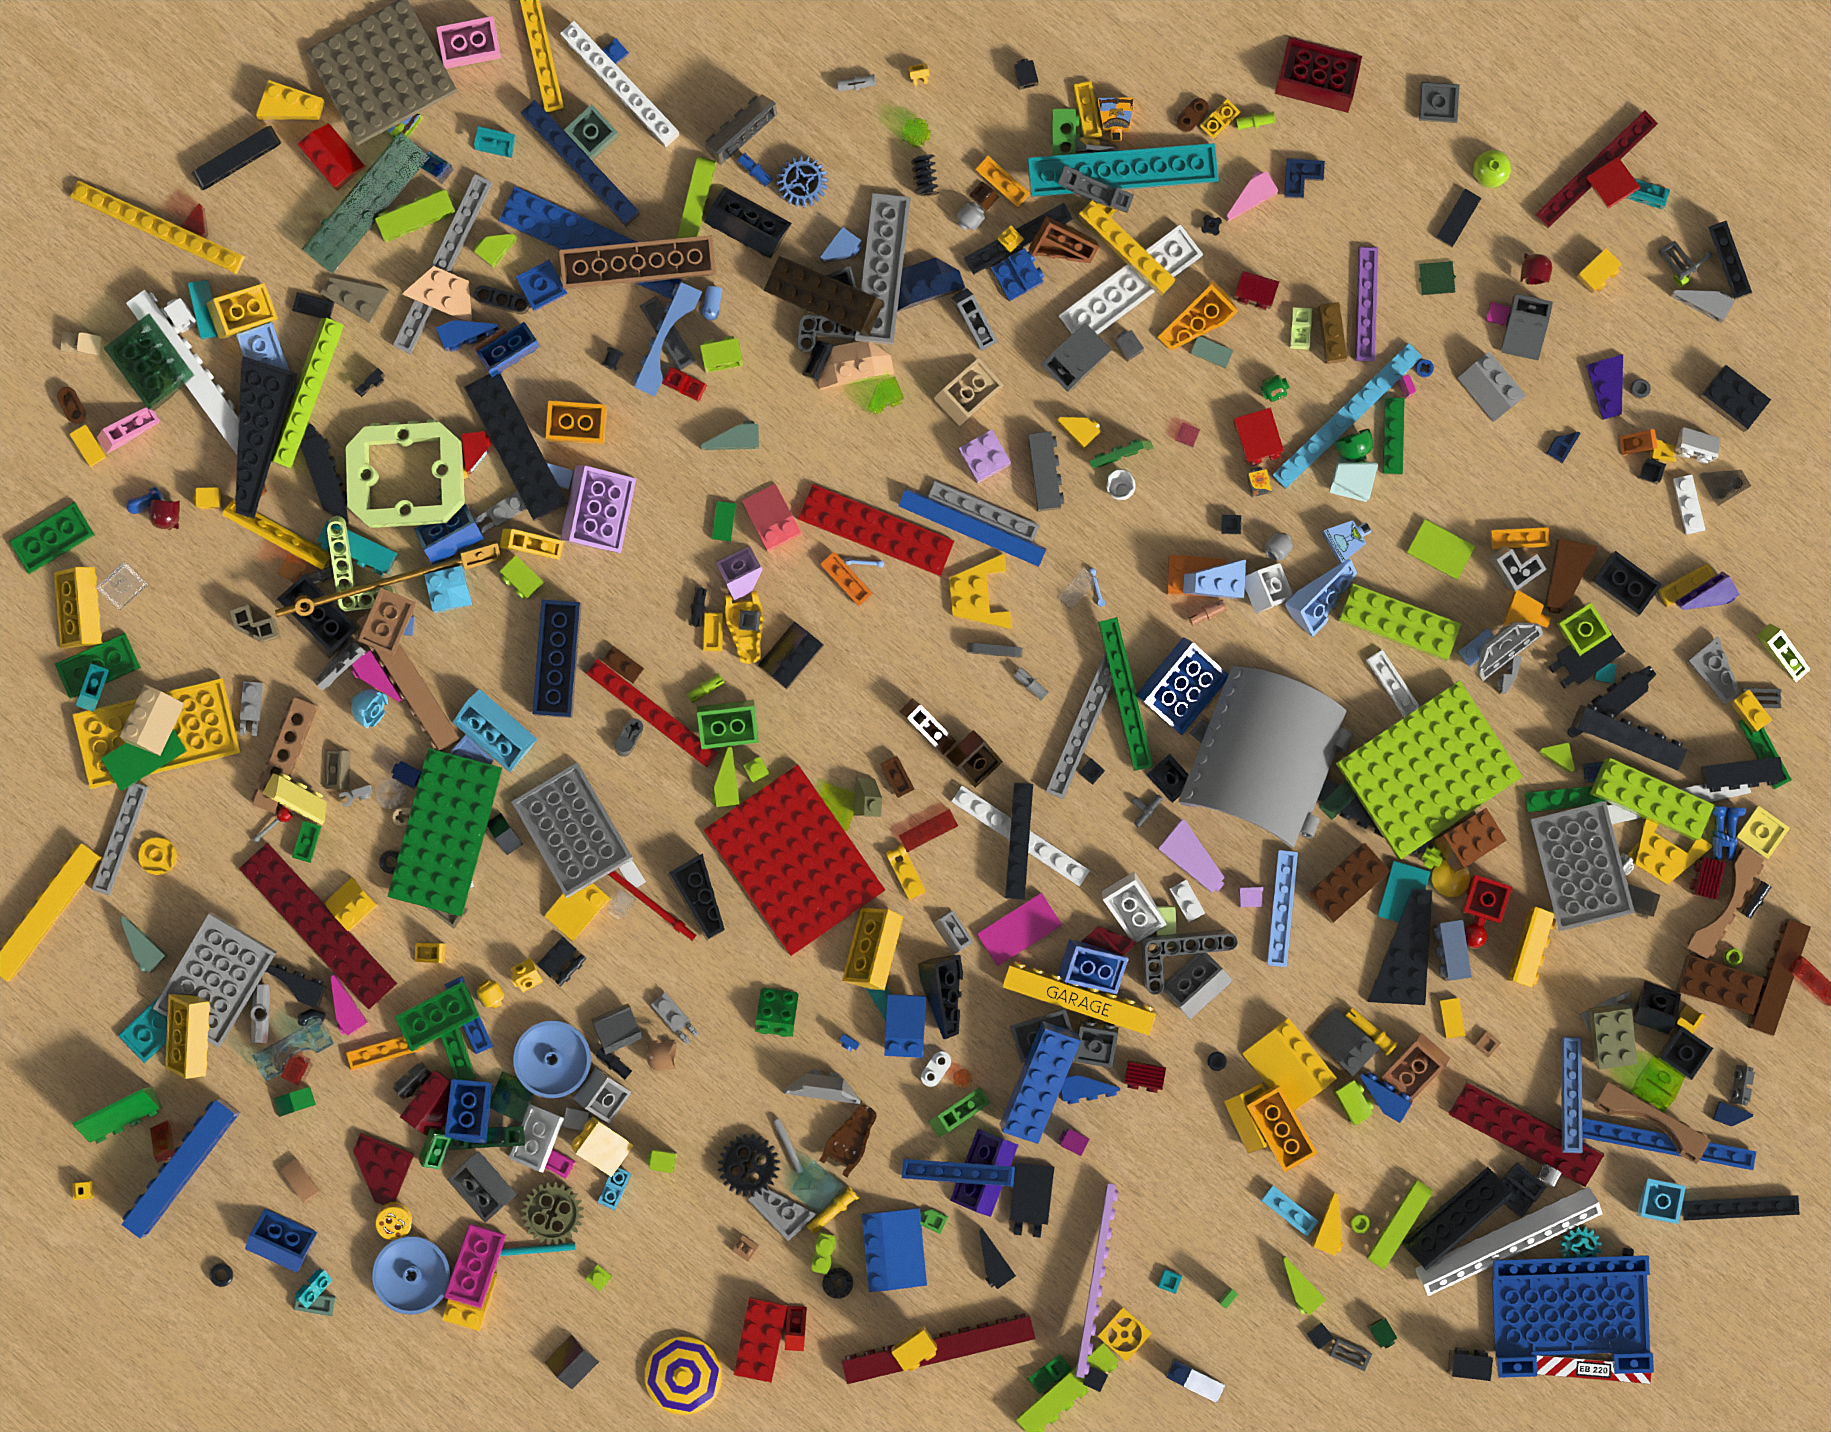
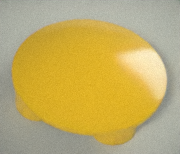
(1448, 882)

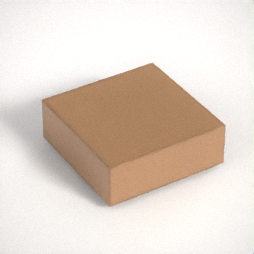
(1487, 1043)

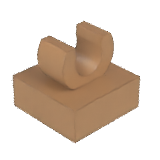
(745, 1248)

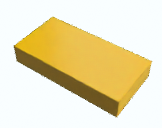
(88, 445)
(712, 631)
(1452, 1018)

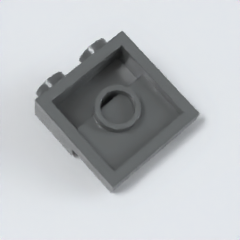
(1096, 1043)

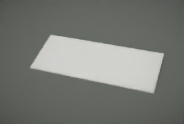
(632, 874)

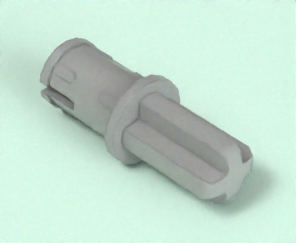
(1031, 683)

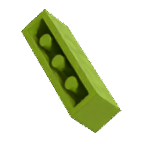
(415, 215)

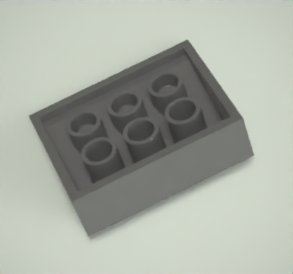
(741, 129)

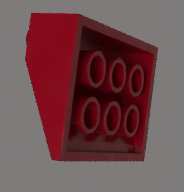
(1318, 75)

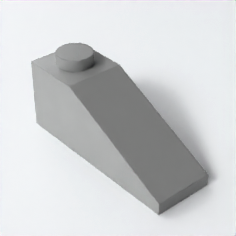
(1710, 303)

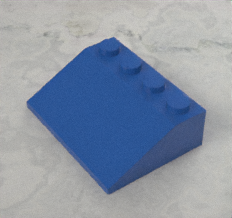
(1182, 685)
(894, 1249)

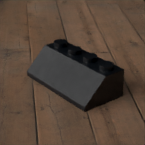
(747, 222)
(325, 625)

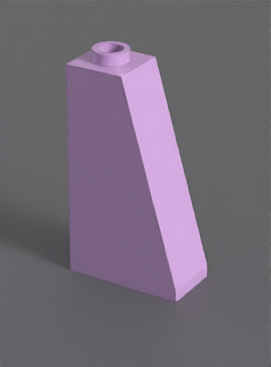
(1189, 854)

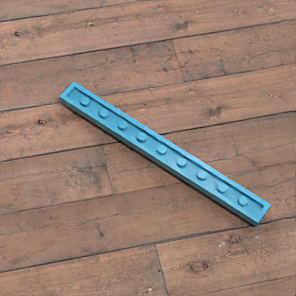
(1347, 416)

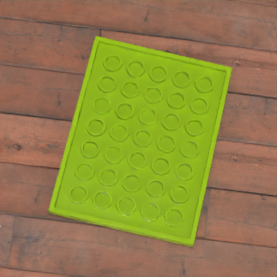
(1429, 770)

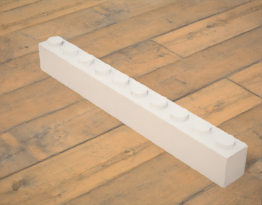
(201, 384)
(1509, 1240)

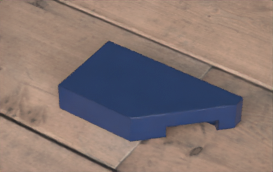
(1561, 446)
(1730, 1115)

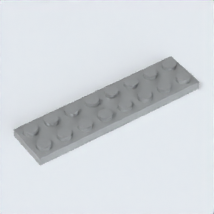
(885, 262)

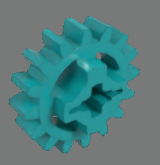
(1580, 1238)

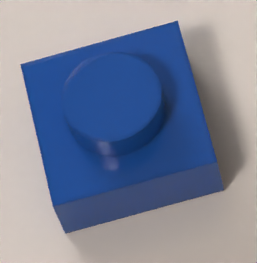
(615, 51)
(849, 1043)

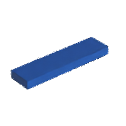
(475, 1029)

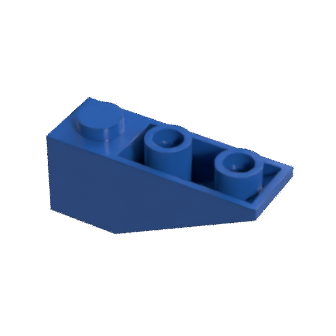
(460, 332)
(1082, 1087)
(1389, 1100)

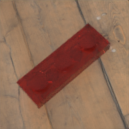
(928, 830)
(1812, 979)
(162, 1141)

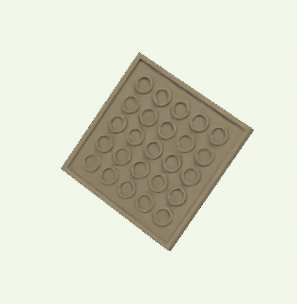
(381, 71)

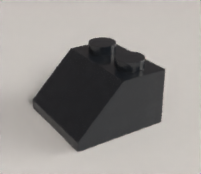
(1657, 1008)

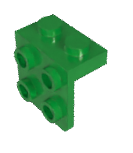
(776, 1012)

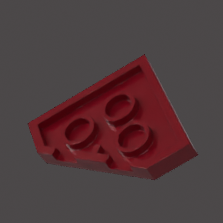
(382, 1167)

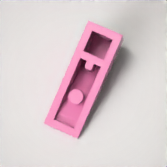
(1257, 190)
(127, 429)

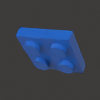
(541, 285)

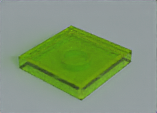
(840, 803)

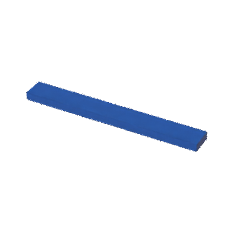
(972, 527)

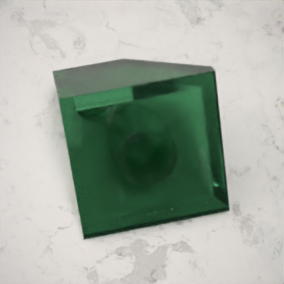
(511, 1097)

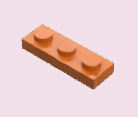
(846, 579)

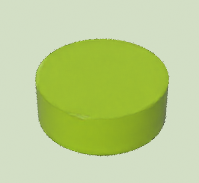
(1360, 1223)

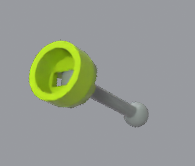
(1708, 255)

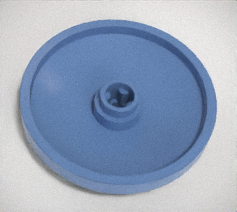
(534, 1064)
(395, 1285)

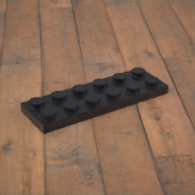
(1457, 1218)

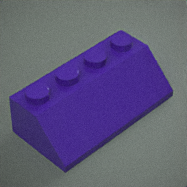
(984, 1150)

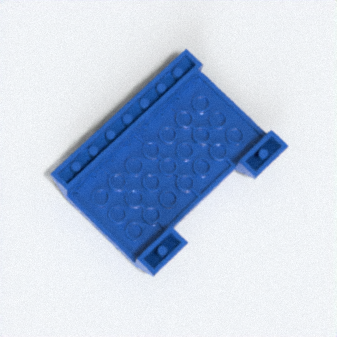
(1571, 1309)

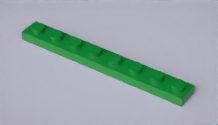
(1125, 694)

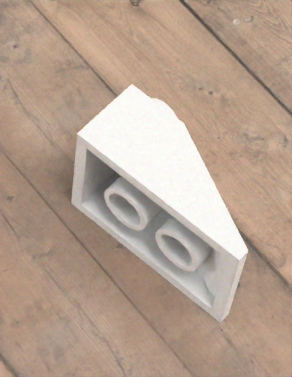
(1133, 907)

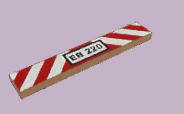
(1586, 1369)

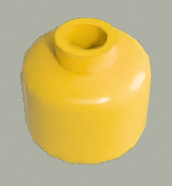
(490, 994)

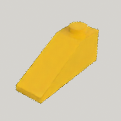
(531, 544)
(1329, 1232)

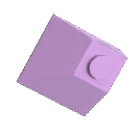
(740, 572)

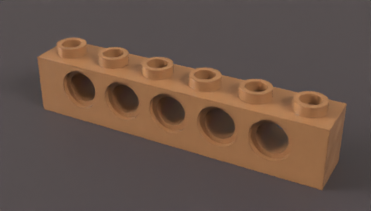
(280, 743)

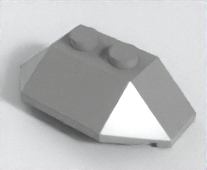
(1505, 646)
(823, 1087)

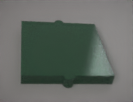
(1437, 278)

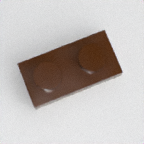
(623, 664)
(897, 776)

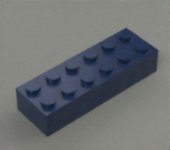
(556, 658)

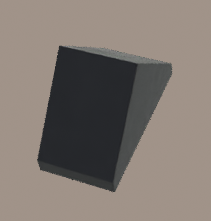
(504, 834)

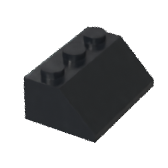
(790, 655)

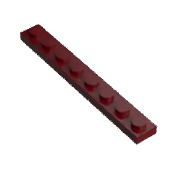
(1579, 185)

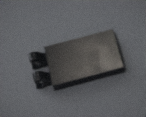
(1588, 663)
(1031, 1196)

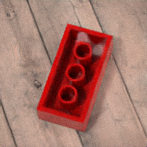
(760, 1339)

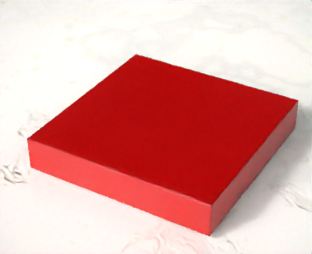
(1613, 182)

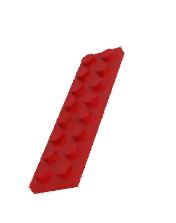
(876, 530)

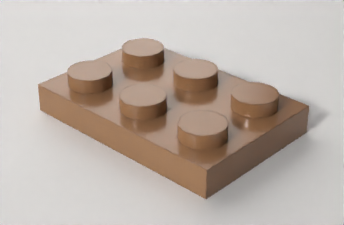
(387, 621)

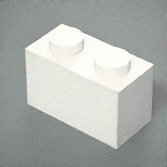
(180, 314)

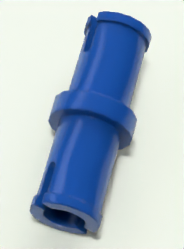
(754, 169)

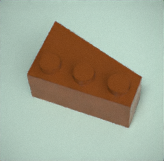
(1062, 242)

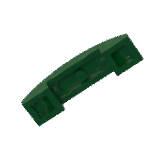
(495, 1138)

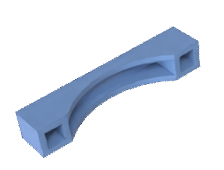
(683, 302)

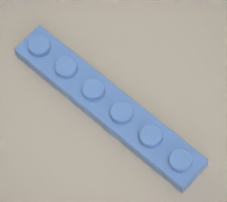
(1282, 908)

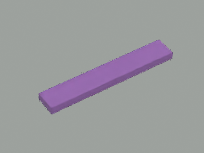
(1366, 304)

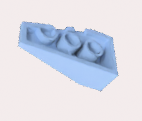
(1314, 601)

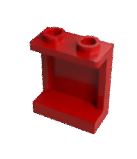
(1259, 436)

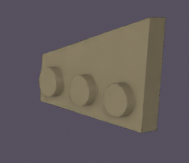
(355, 297)

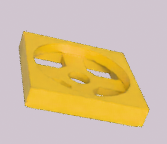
(1145, 1333)

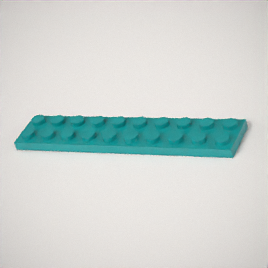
(1127, 168)

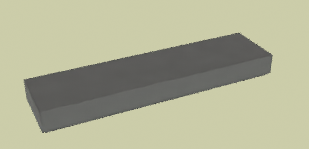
(673, 341)

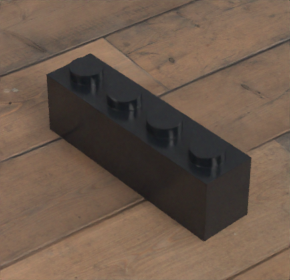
(1730, 260)
(1742, 773)

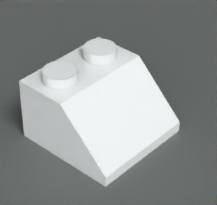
(1267, 588)

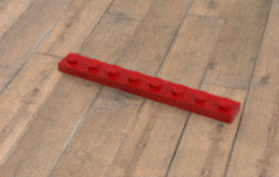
(651, 712)

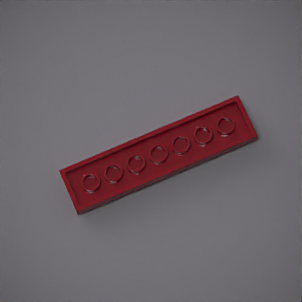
(1523, 1133)

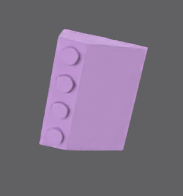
(598, 509)

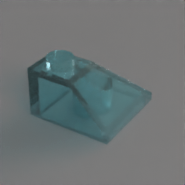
(816, 1187)

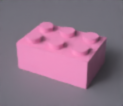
(469, 42)

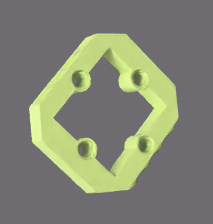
(451, 482)

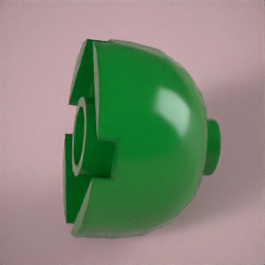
(1355, 445)

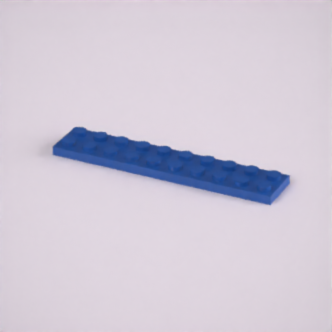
(566, 230)

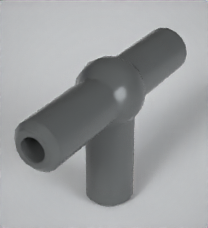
(1147, 810)

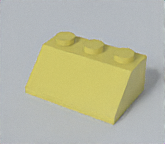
(296, 797)

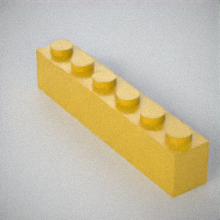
(1126, 248)

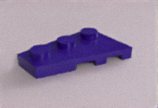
(1607, 385)

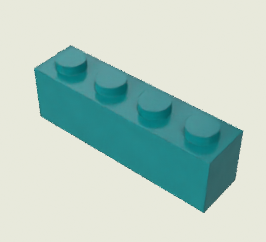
(363, 551)

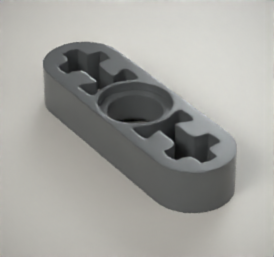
(995, 650)

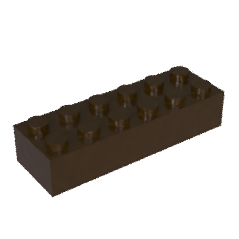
(823, 296)

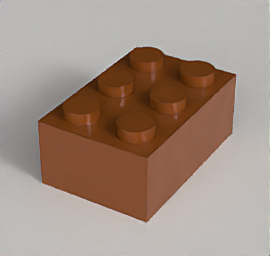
(1470, 840)

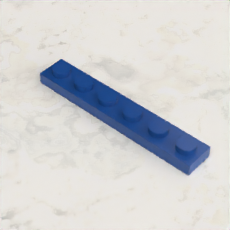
(958, 1172)

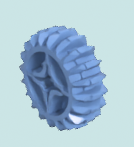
(794, 185)

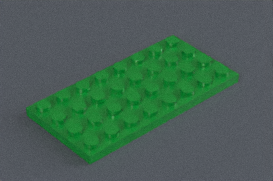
(445, 832)

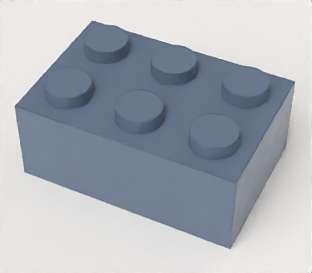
(1452, 950)

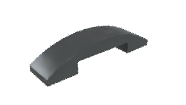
(1095, 190)

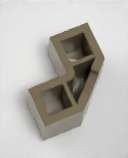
(245, 622)

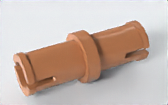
(1207, 612)

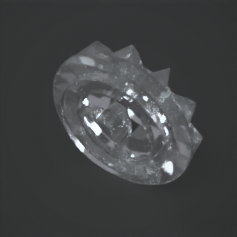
(396, 800)

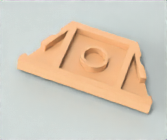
(442, 292)

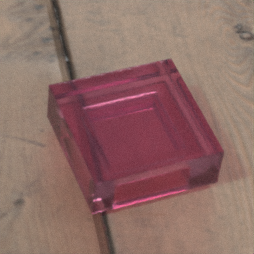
(1187, 435)

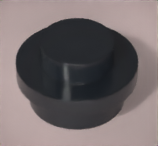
(1217, 1061)

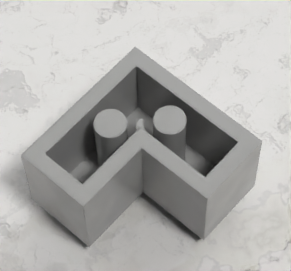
(1516, 571)

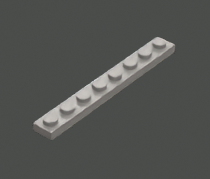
(1081, 731)

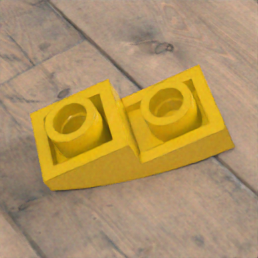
(1220, 118)

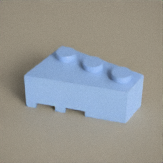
(1217, 581)

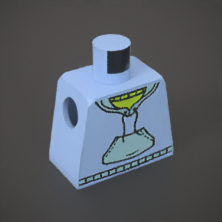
(1346, 539)

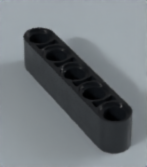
(236, 158)

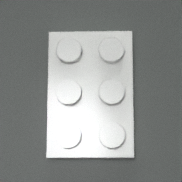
(540, 1135)

